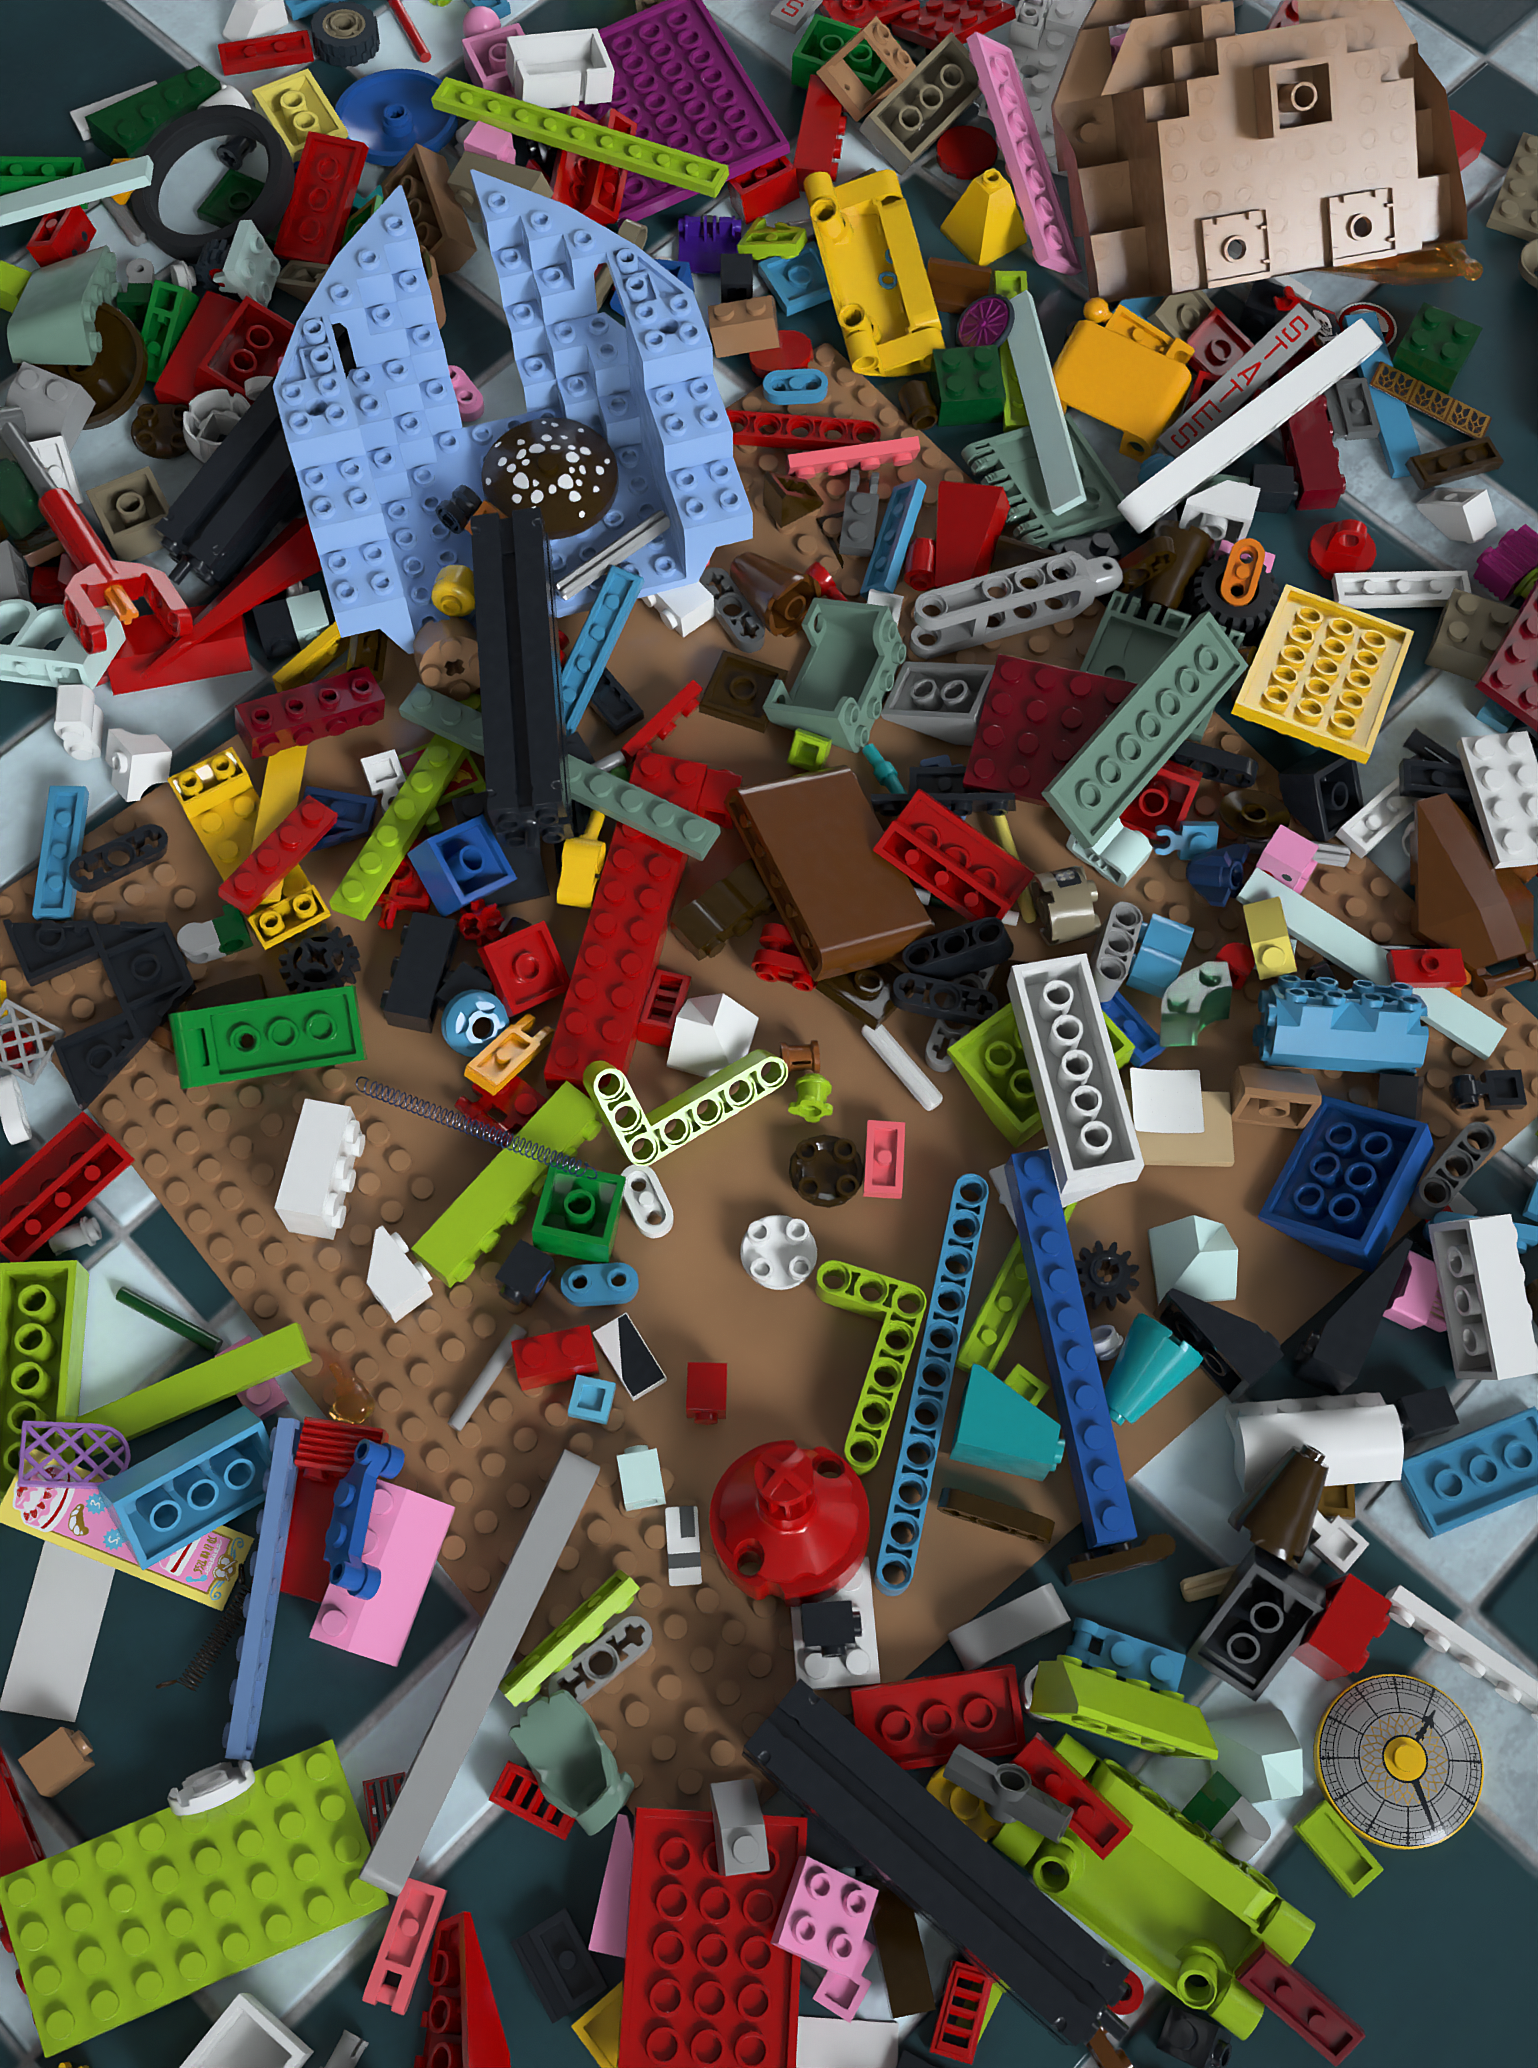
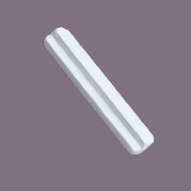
(903, 1066)

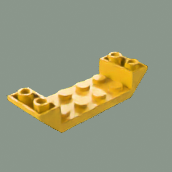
(224, 816)

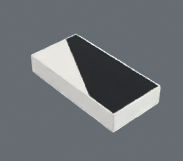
(629, 1356)

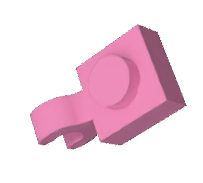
(845, 1994)

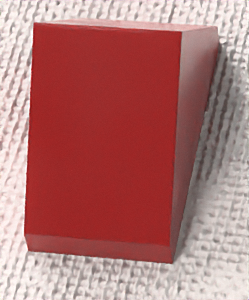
(1467, 138)

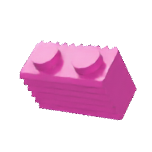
(1509, 562)

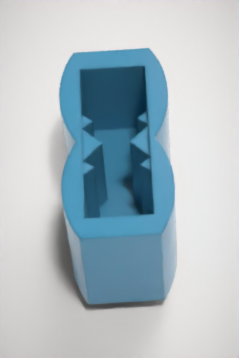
(1159, 955)

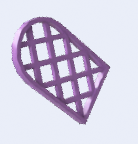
(58, 1427)

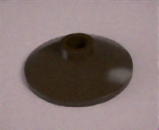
(1253, 813)

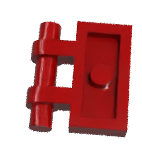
(515, 1101)

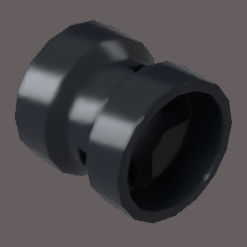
(457, 511)

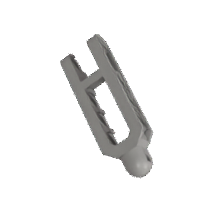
(968, 604)

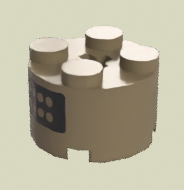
(1065, 905)

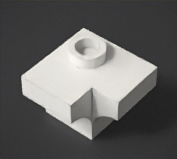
(136, 762)

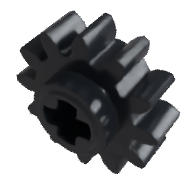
(1112, 1264)

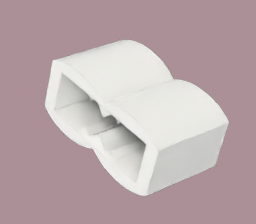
(79, 721)

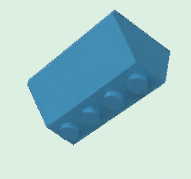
(190, 1487)

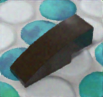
(900, 1954)

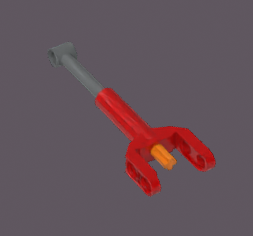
(99, 578)

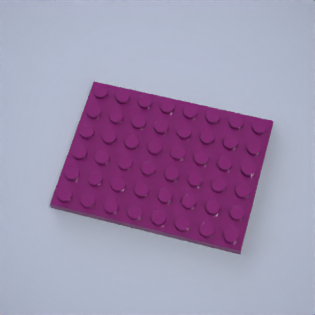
(686, 94)

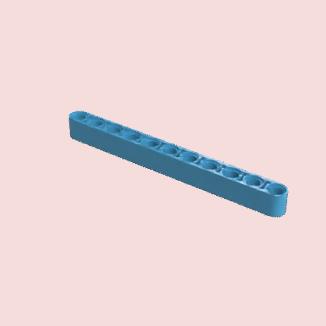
(930, 1397)

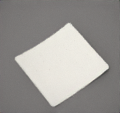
(1167, 1101)

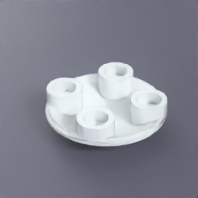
(778, 1252)

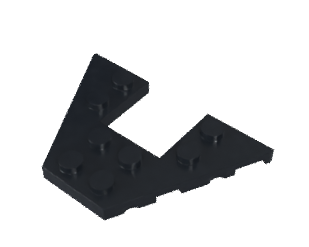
(143, 971)

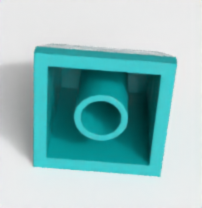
(1004, 1430)

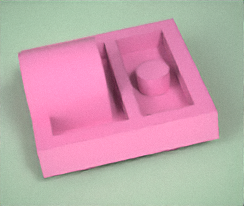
(824, 1916)

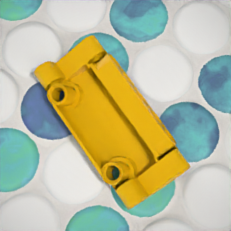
(853, 232)

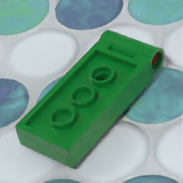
(287, 1034)

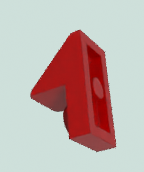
(51, 582)

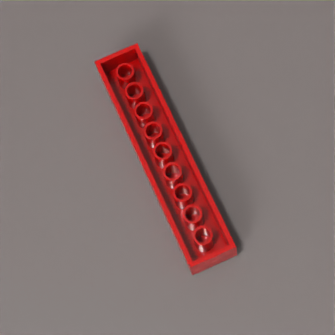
(623, 934)

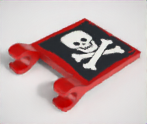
(1326, 318)

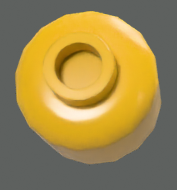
(454, 591)

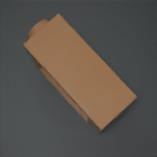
(838, 74)

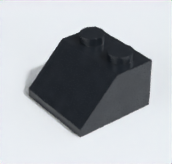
(1322, 792)

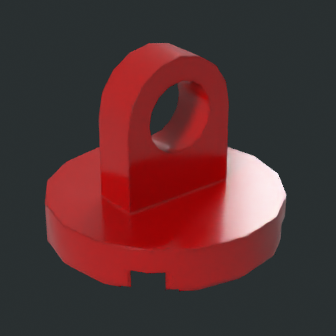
(1342, 548)

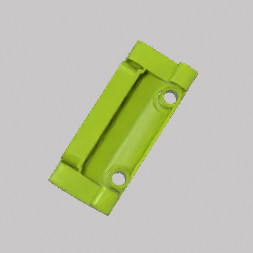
(1164, 1894)

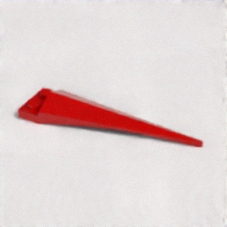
(280, 565)

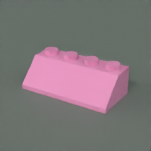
(404, 1544)

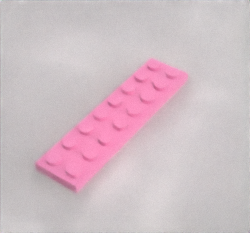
(1023, 155)

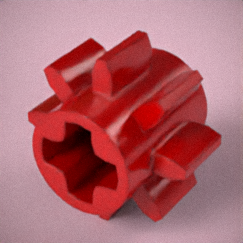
(480, 922)

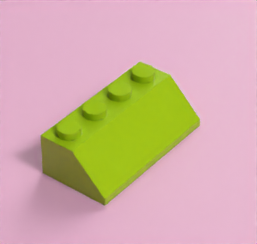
(1121, 1709)

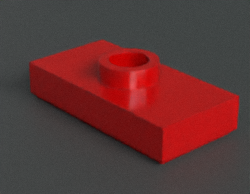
(1427, 967)

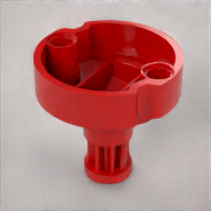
(791, 1522)

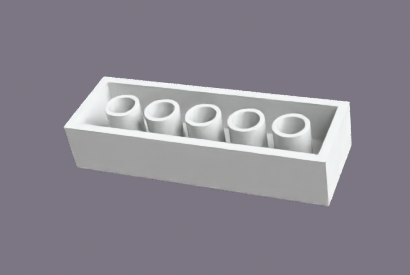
(1074, 1074)

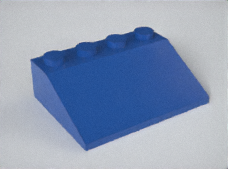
(1349, 1181)

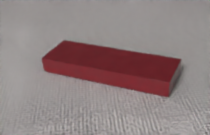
(1300, 2004)

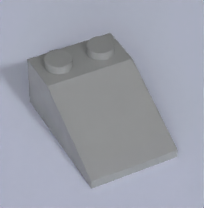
(49, 405)
(940, 699)

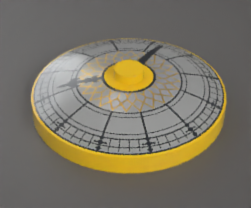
(1398, 1761)

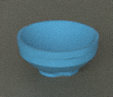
(462, 1013)

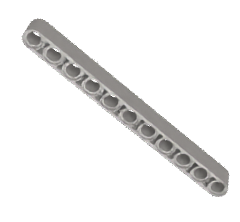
(478, 1675)

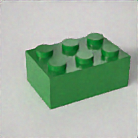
(823, 40)

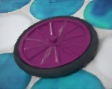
(985, 322)

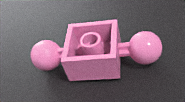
(486, 50)

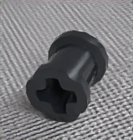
(235, 151)

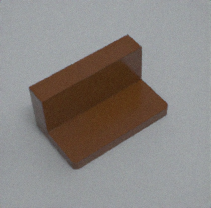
(956, 284)

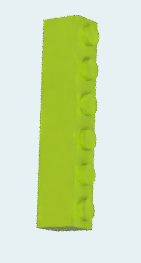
(506, 1187)

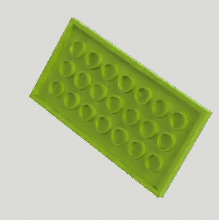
(187, 1899)

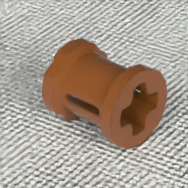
(801, 1056)

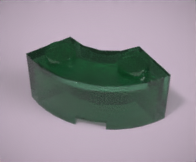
(1195, 1002)

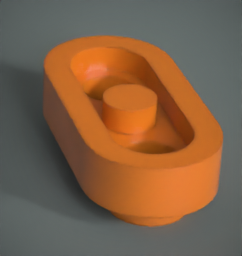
(1241, 574)

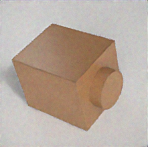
(58, 1761)

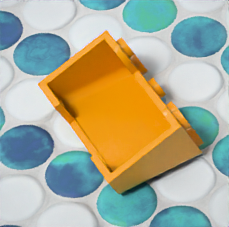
(1121, 385)

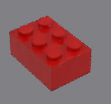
(244, 349)

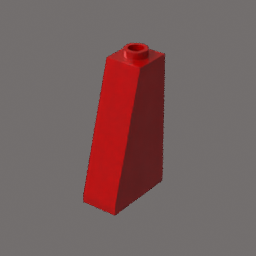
(967, 530)

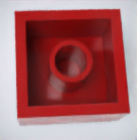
(1345, 1629)

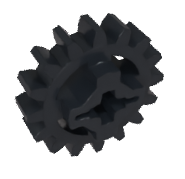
(324, 947)

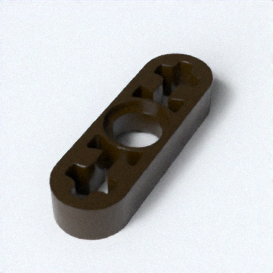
(1148, 560)
(996, 1515)

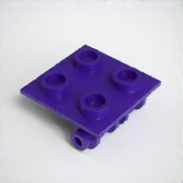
(705, 242)

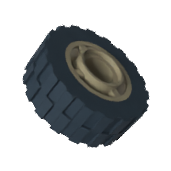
(345, 34)

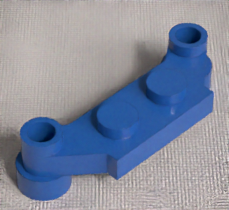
(351, 1517)

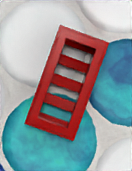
(658, 1029)
(502, 1787)
(968, 1972)

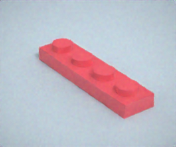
(840, 459)

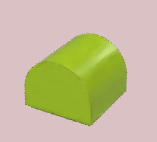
(809, 750)

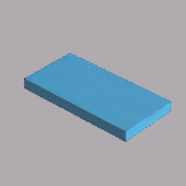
(1474, 1473)

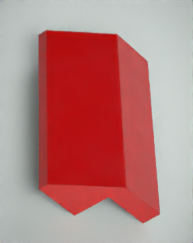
(589, 184)
(215, 656)
(953, 860)
(57, 1185)

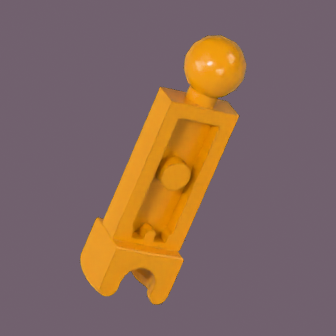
(1137, 329)

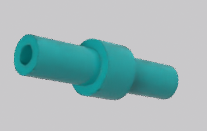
(883, 770)

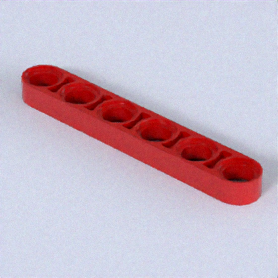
(787, 423)

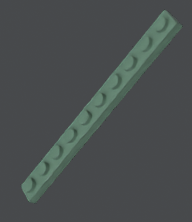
(587, 783)

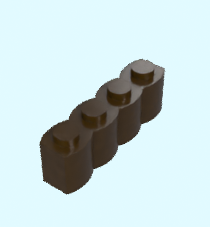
(723, 911)

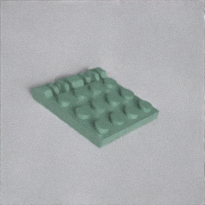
(1026, 491)
(1130, 646)

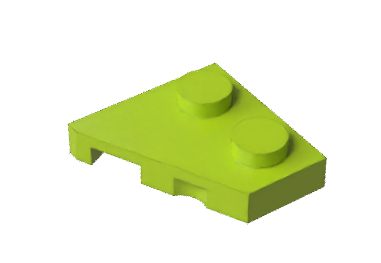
(769, 241)

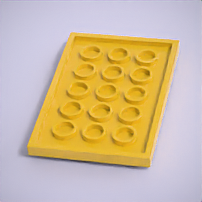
(1324, 674)

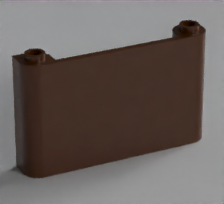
(817, 858)

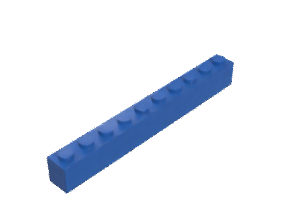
(1069, 1350)

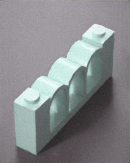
(70, 664)

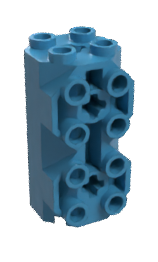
(1341, 1030)

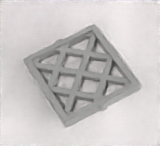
(45, 1056)

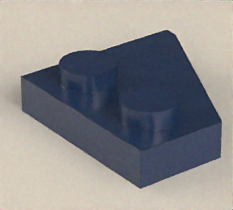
(354, 818)

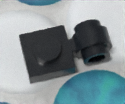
(1497, 1087)

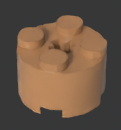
(448, 657)

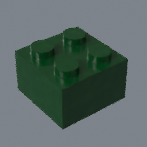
(1436, 347)
(967, 385)

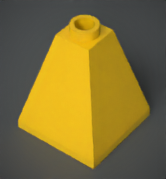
(985, 220)

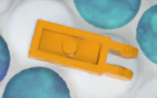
(507, 1055)

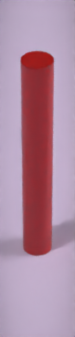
(410, 30)

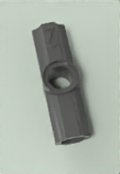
(1008, 1793)

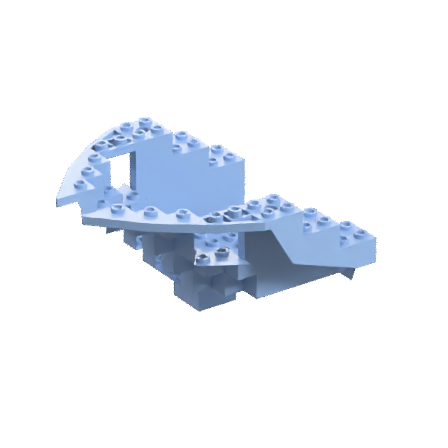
(391, 438)

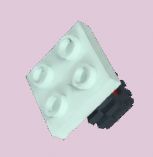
(239, 268)

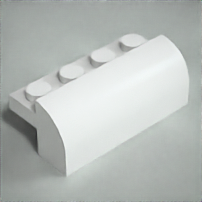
(1353, 1432)

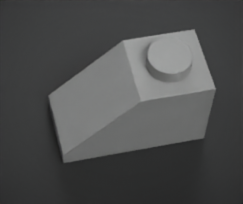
(738, 1828)

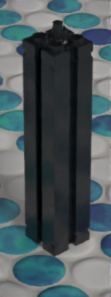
(237, 492)
(521, 680)
(940, 1868)

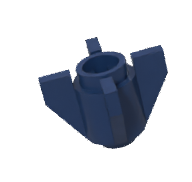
(1218, 873)

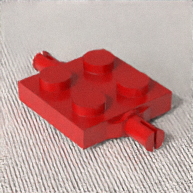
(403, 892)

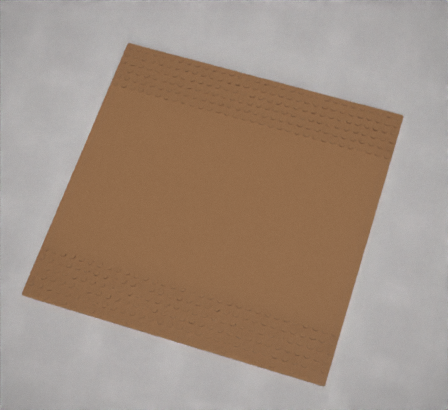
(791, 1359)

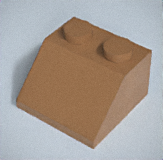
(744, 326)
(1273, 1096)

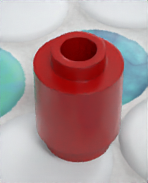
(920, 564)

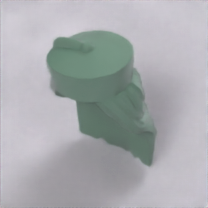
(572, 1761)

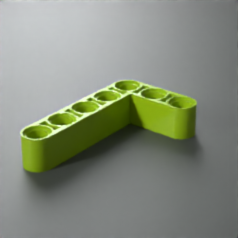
(682, 1107)
(884, 1357)

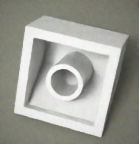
(1222, 511)

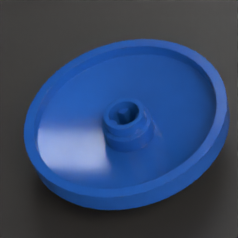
(393, 113)

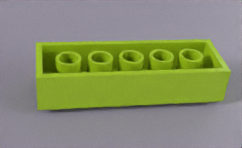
(39, 1354)

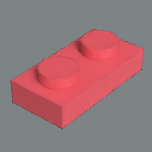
(884, 1159)

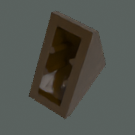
(788, 497)

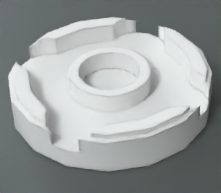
(211, 1787)

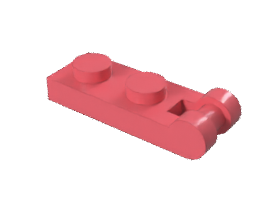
(405, 1944)

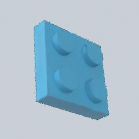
(796, 281)

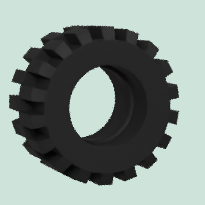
(1249, 619)

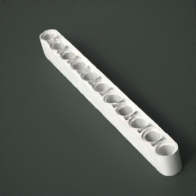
(1249, 426)

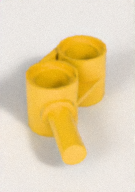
(580, 862)

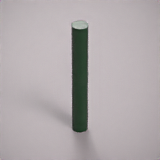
(169, 1319)

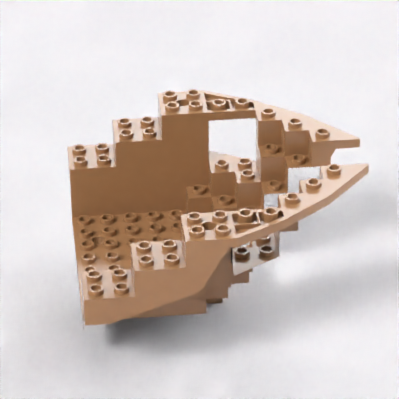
(1252, 143)

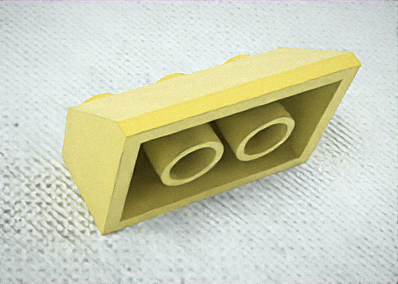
(295, 108)

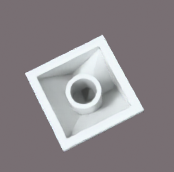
(710, 1035)

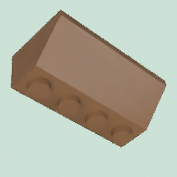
(433, 208)

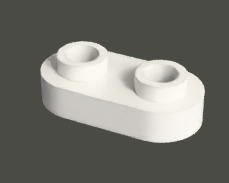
(647, 1202)

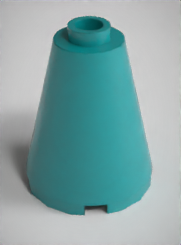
(1147, 1369)

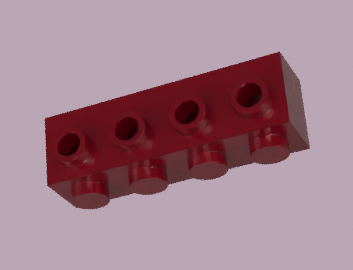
(309, 712)

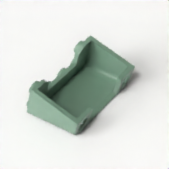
(60, 308)
(843, 675)

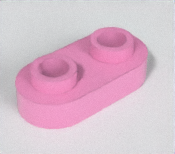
(464, 390)

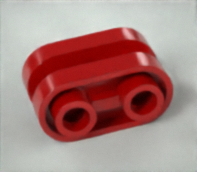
(781, 959)

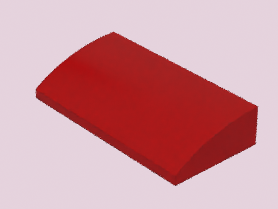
(207, 323)

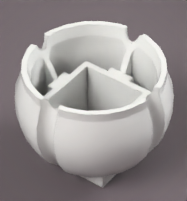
(208, 417)

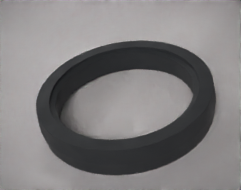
(191, 131)

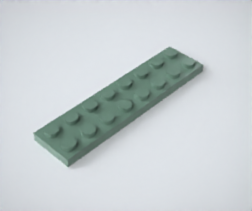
(1144, 730)

